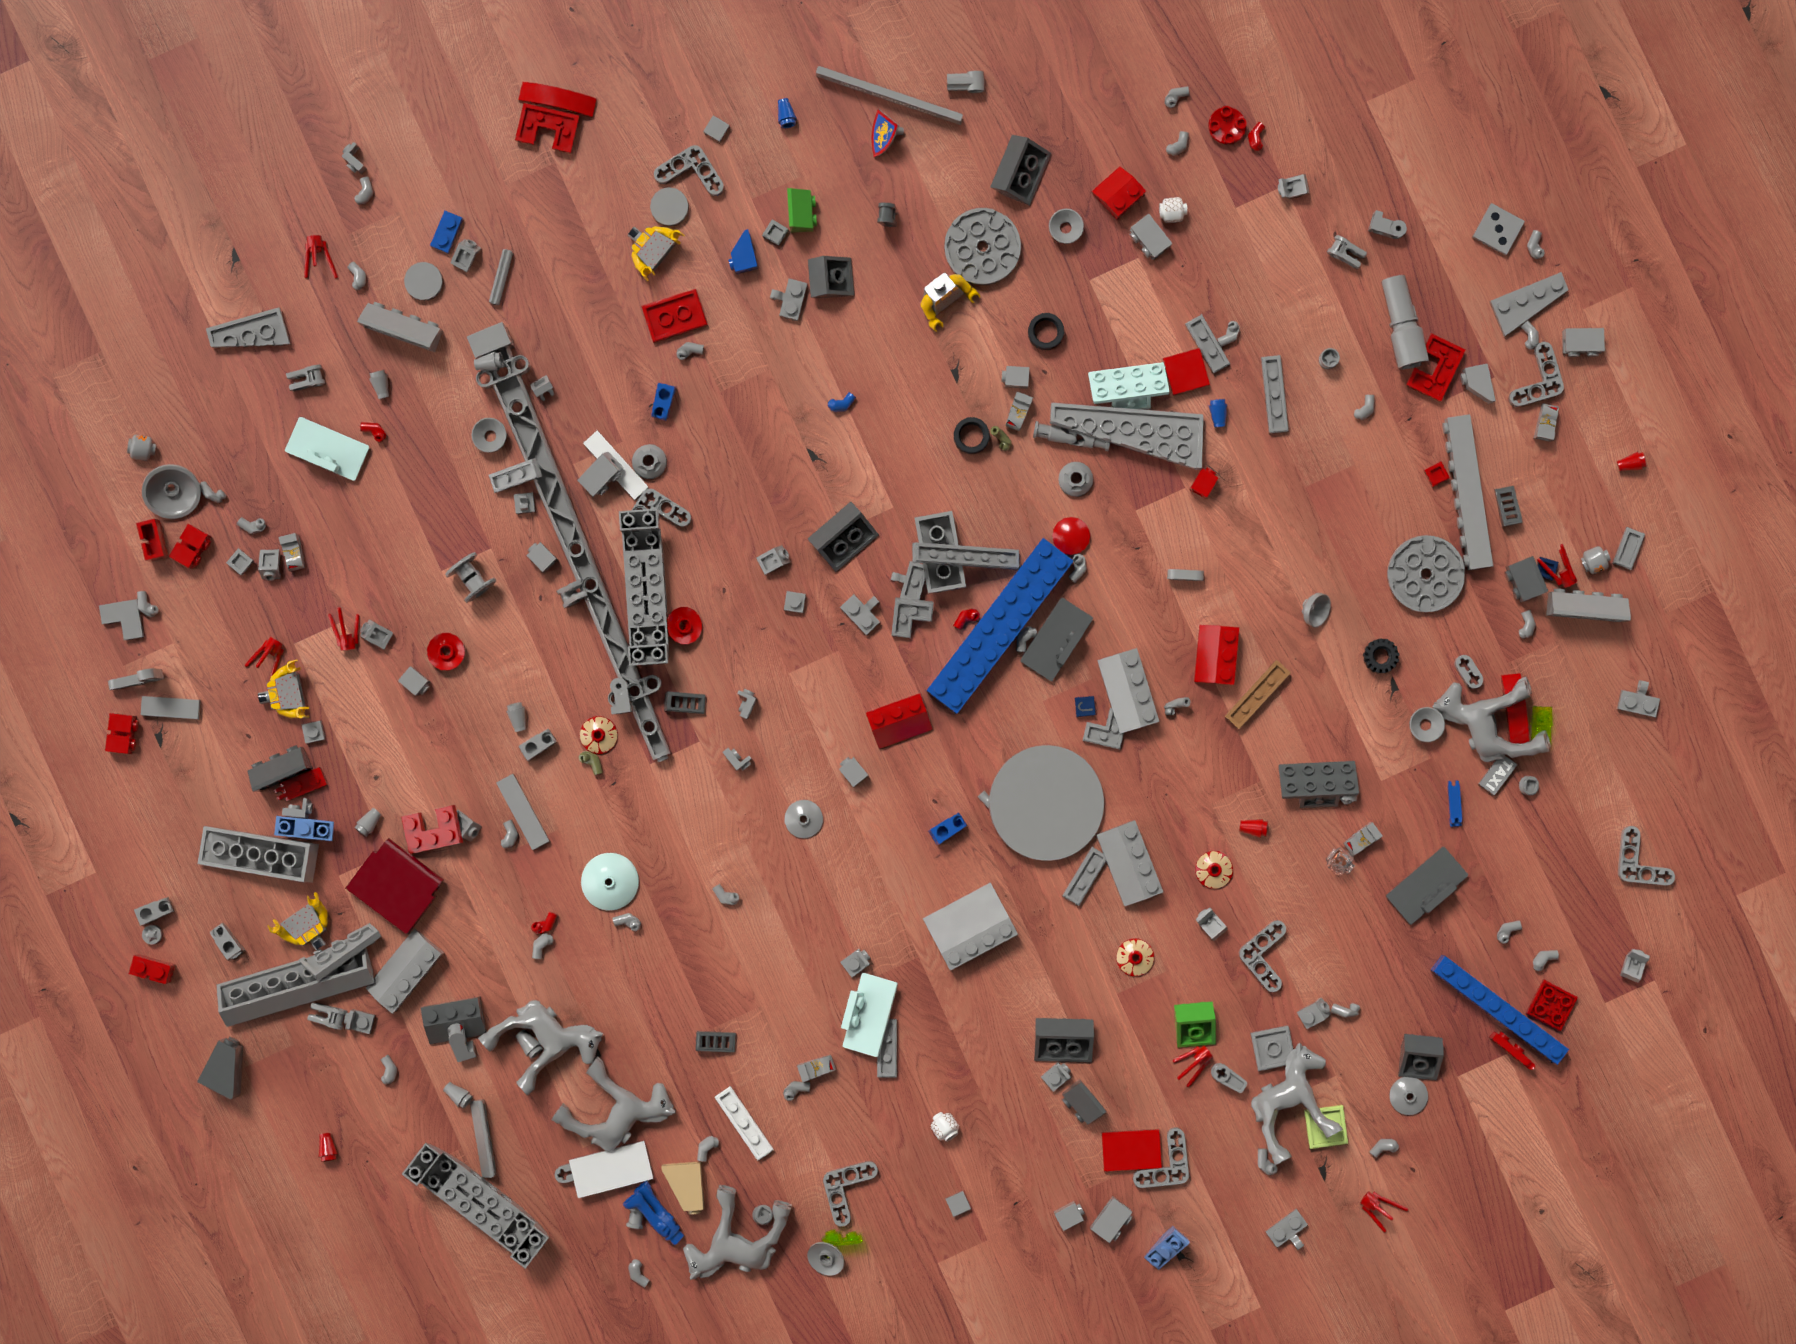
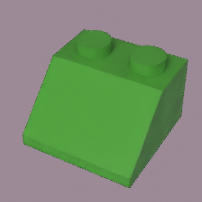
(800, 210)
(1195, 1024)

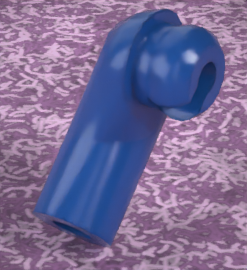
(841, 405)

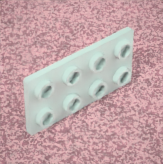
(1129, 386)
(327, 448)
(868, 1014)

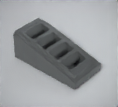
(1507, 522)
(701, 702)
(715, 1048)

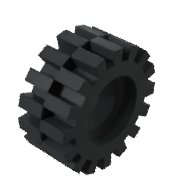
(1392, 656)

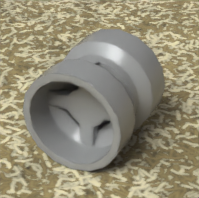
(1332, 358)

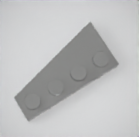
(1522, 304)
(254, 330)
(341, 950)

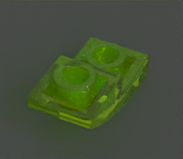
(1541, 721)
(835, 1238)

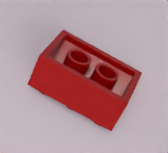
(1216, 654)
(899, 721)

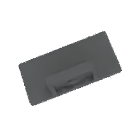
(1056, 639)
(1318, 783)
(1427, 885)

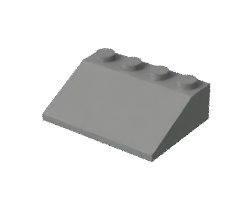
(970, 926)

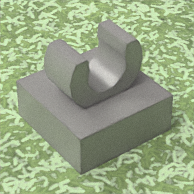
(541, 386)
(524, 503)

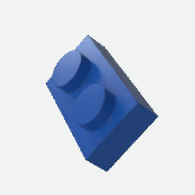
(446, 232)

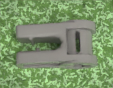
(1346, 245)
(313, 379)
(569, 594)
(334, 1019)
(1229, 1079)

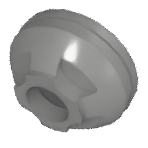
(1066, 216)
(483, 426)
(658, 466)
(1068, 486)
(1316, 609)
(1436, 720)

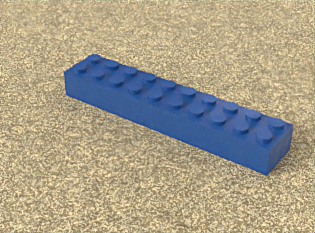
(999, 625)

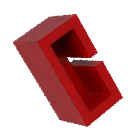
(152, 532)
(191, 546)
(122, 733)
(151, 968)

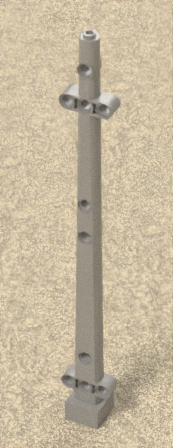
(565, 523)

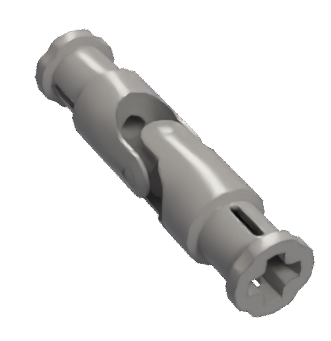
(1063, 435)

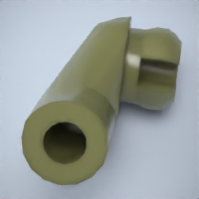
(1000, 435)
(591, 759)

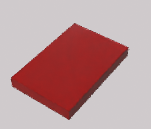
(674, 315)
(1131, 1150)

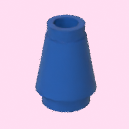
(786, 115)
(1218, 411)

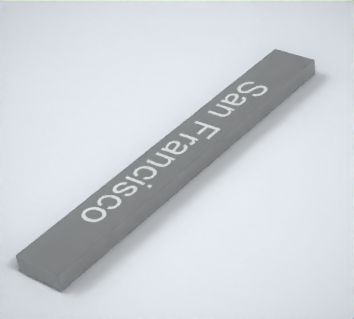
(889, 95)

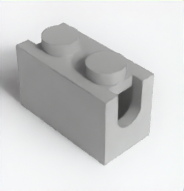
(1150, 237)
(1583, 341)
(600, 474)
(1111, 1220)

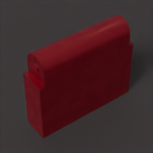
(395, 885)

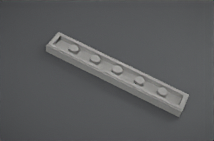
(965, 556)

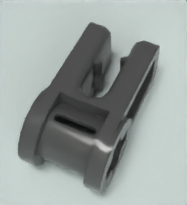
(887, 214)

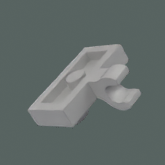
(791, 299)
(912, 581)
(860, 613)
(1638, 701)
(1287, 1229)

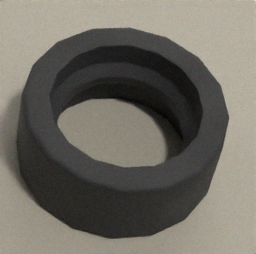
(1042, 317)
(971, 421)

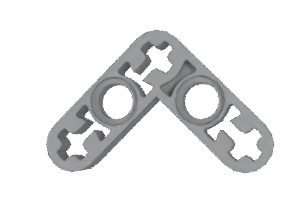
(688, 164)
(1547, 379)
(659, 500)
(142, 677)
(1633, 862)
(1257, 958)
(1174, 1165)
(838, 1187)

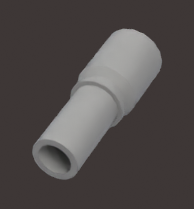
(1407, 336)

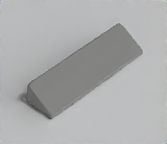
(483, 1138)

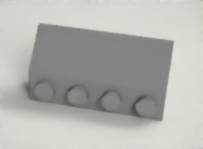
(400, 327)
(940, 529)
(1588, 606)
(1128, 690)
(1129, 863)
(404, 971)

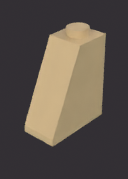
(686, 1184)

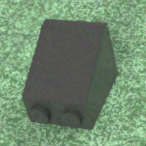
(224, 1068)

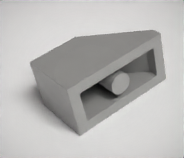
(1478, 382)

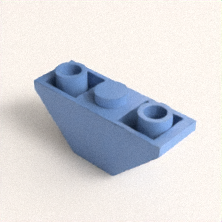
(304, 828)
(1167, 1247)

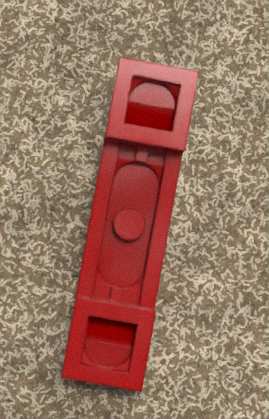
(557, 98)
(1517, 713)

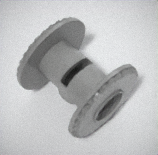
(470, 577)

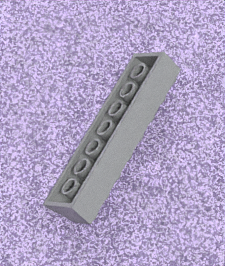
(287, 988)

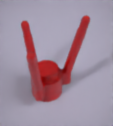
(314, 245)
(1566, 576)
(345, 640)
(270, 647)
(1202, 1058)
(1370, 1201)

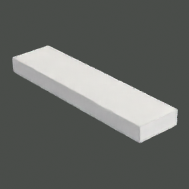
(629, 479)
(744, 1123)

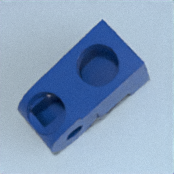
(663, 401)
(947, 828)

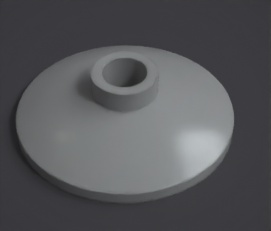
(813, 815)
(1399, 1092)
(825, 1258)

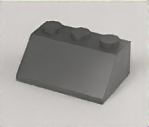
(1020, 169)
(843, 536)
(278, 768)
(440, 1016)
(1064, 1040)

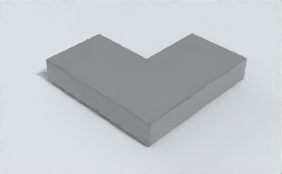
(908, 610)
(126, 613)
(1104, 735)

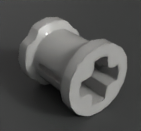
(635, 1219)

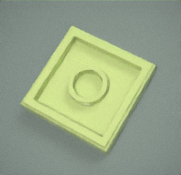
(1316, 1136)

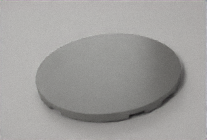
(1046, 802)

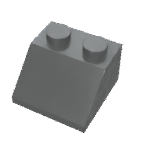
(830, 277)
(1525, 579)
(1420, 1056)
(1084, 1102)

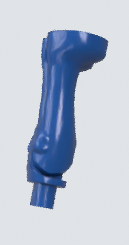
(661, 1220)

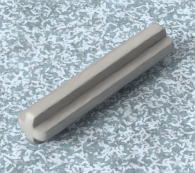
(501, 276)

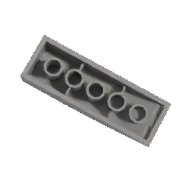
(258, 854)

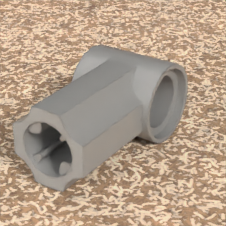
(971, 82)

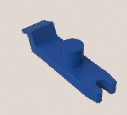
(1454, 804)

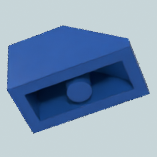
(743, 255)

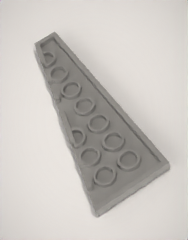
(1156, 433)

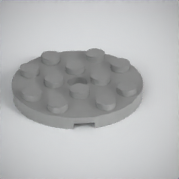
(985, 226)
(1445, 579)

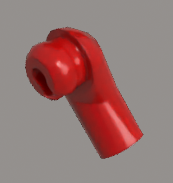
(1254, 137)
(376, 430)
(965, 616)
(546, 925)

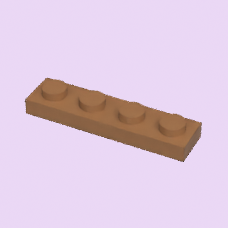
(1257, 694)

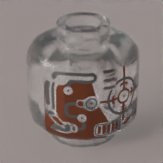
(1340, 861)

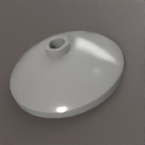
(169, 501)

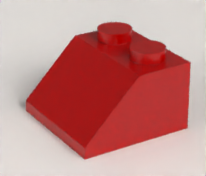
(1119, 192)

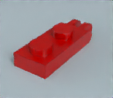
(301, 784)
(1515, 1051)

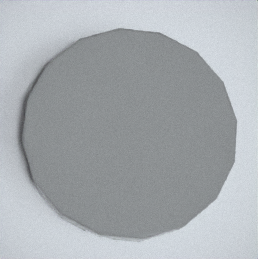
(669, 206)
(423, 281)

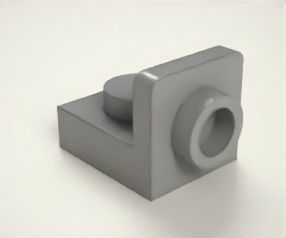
(465, 254)
(773, 559)
(269, 564)
(375, 634)
(746, 707)
(733, 757)
(295, 811)
(468, 827)
(856, 962)
(359, 1021)
(1056, 1075)

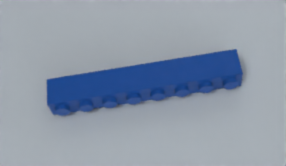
(1499, 1009)

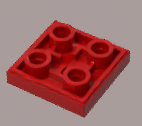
(1186, 371)
(1551, 1005)

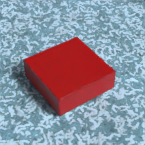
(1436, 474)

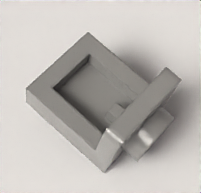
(353, 163)
(1293, 186)
(1211, 923)
(1634, 965)
(1314, 1013)

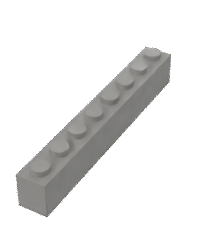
(1468, 492)

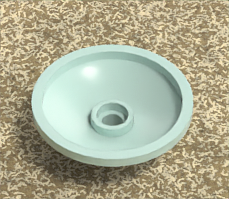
(623, 877)

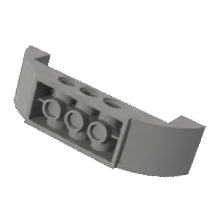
(645, 587)
(478, 1202)

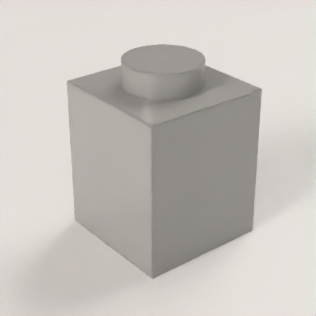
(1016, 377)
(541, 556)
(414, 681)
(852, 771)
(1069, 1215)

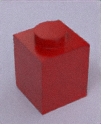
(1204, 482)

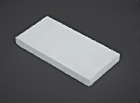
(611, 1169)

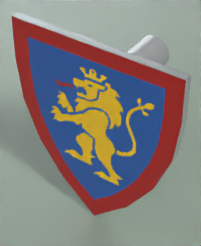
(883, 133)

